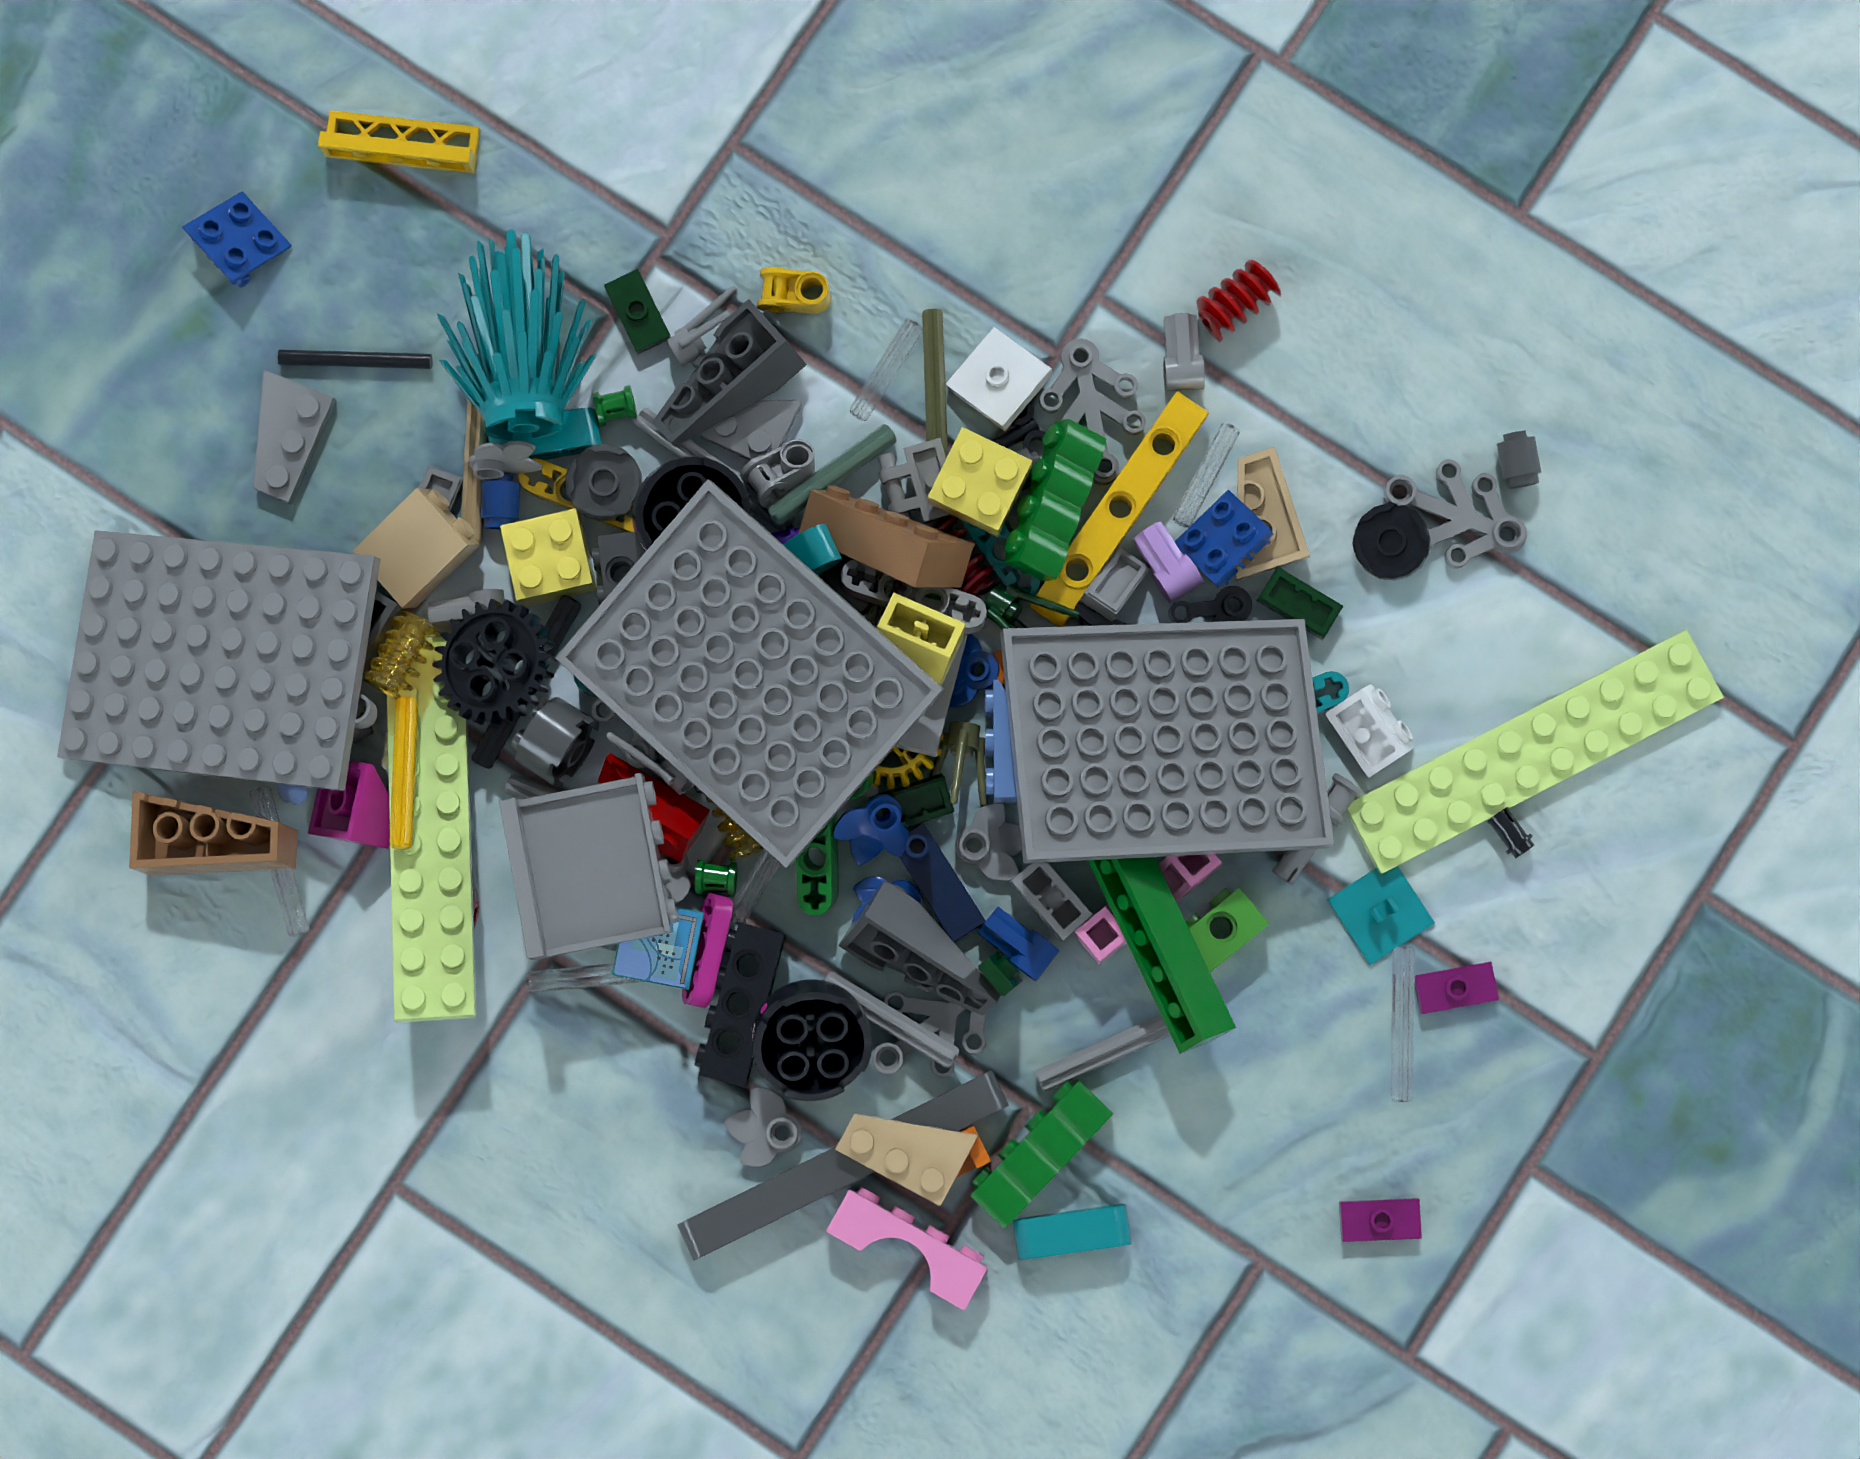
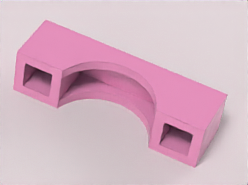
(1102, 934)
(952, 1271)

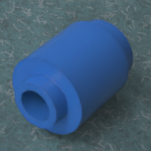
(500, 502)

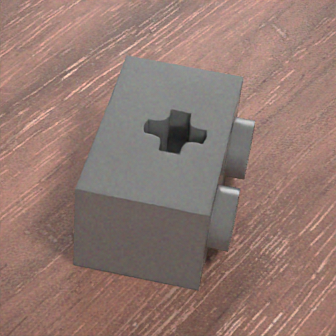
(1051, 899)

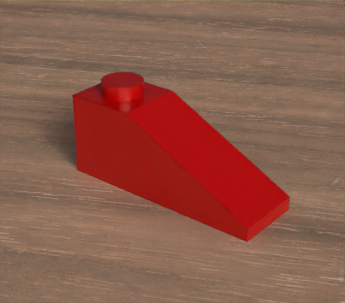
(678, 814)

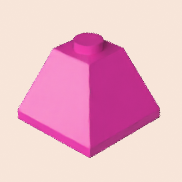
(357, 813)

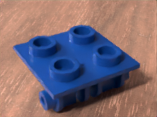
(237, 238)
(1224, 538)

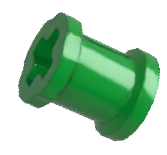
(615, 405)
(716, 877)

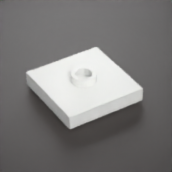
(999, 378)

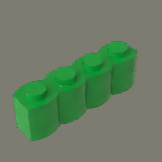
(1055, 500)
(1040, 1154)

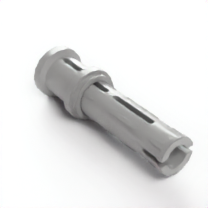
(1340, 797)

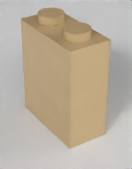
(418, 546)

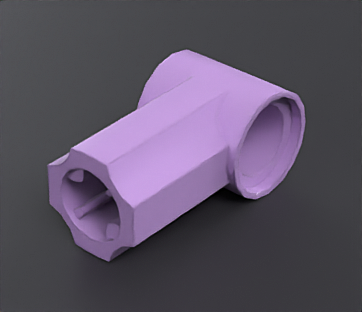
(1172, 570)

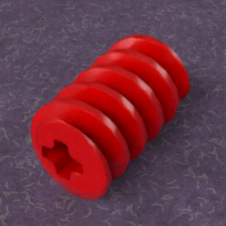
(1236, 297)

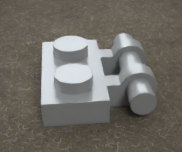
(923, 466)

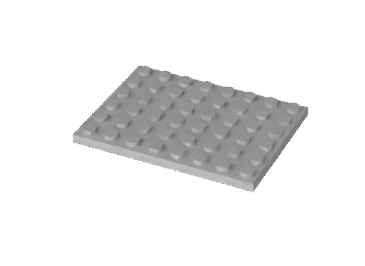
(220, 659)
(749, 673)
(1165, 740)

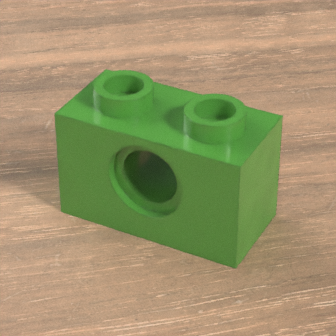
(1243, 920)

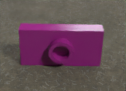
(1456, 988)
(1380, 1220)

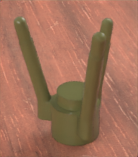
(962, 741)

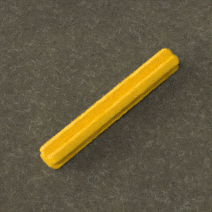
(403, 773)

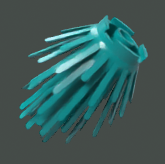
(516, 361)

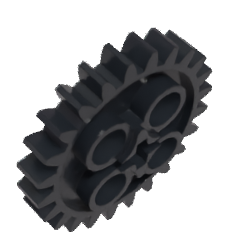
(465, 682)

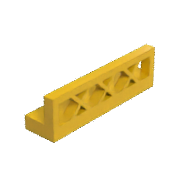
(399, 150)

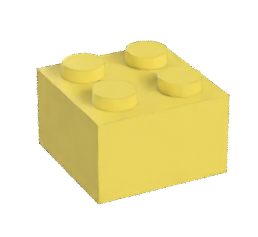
(979, 481)
(548, 557)

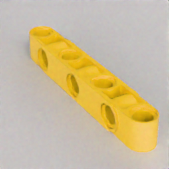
(1133, 486)

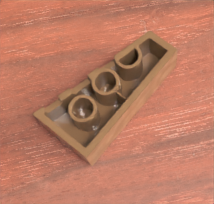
(888, 539)
(196, 839)

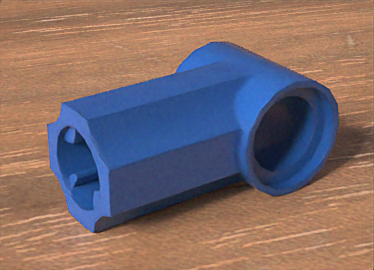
(1025, 948)

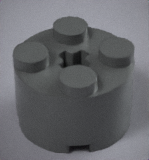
(554, 740)

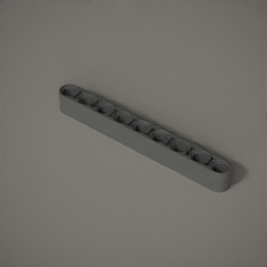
(829, 1171)

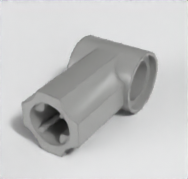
(1182, 365)
(443, 611)

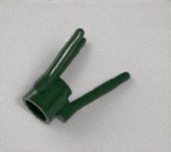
(1004, 606)

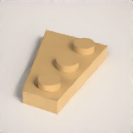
(1266, 494)
(908, 1153)

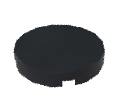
(1391, 541)

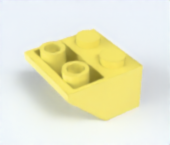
(923, 634)

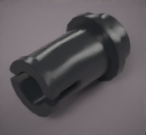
(1511, 833)

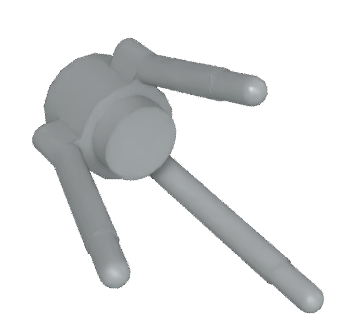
(687, 340)
(666, 771)

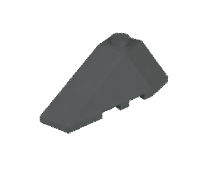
(737, 371)
(903, 936)

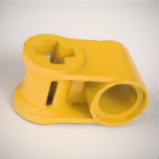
(790, 290)

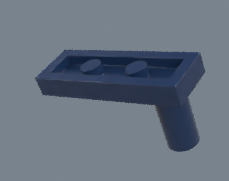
(940, 884)

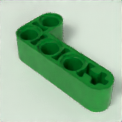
(808, 871)

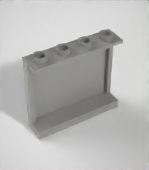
(588, 867)

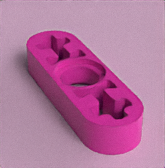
(710, 949)

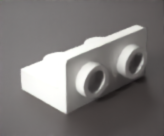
(1370, 729)

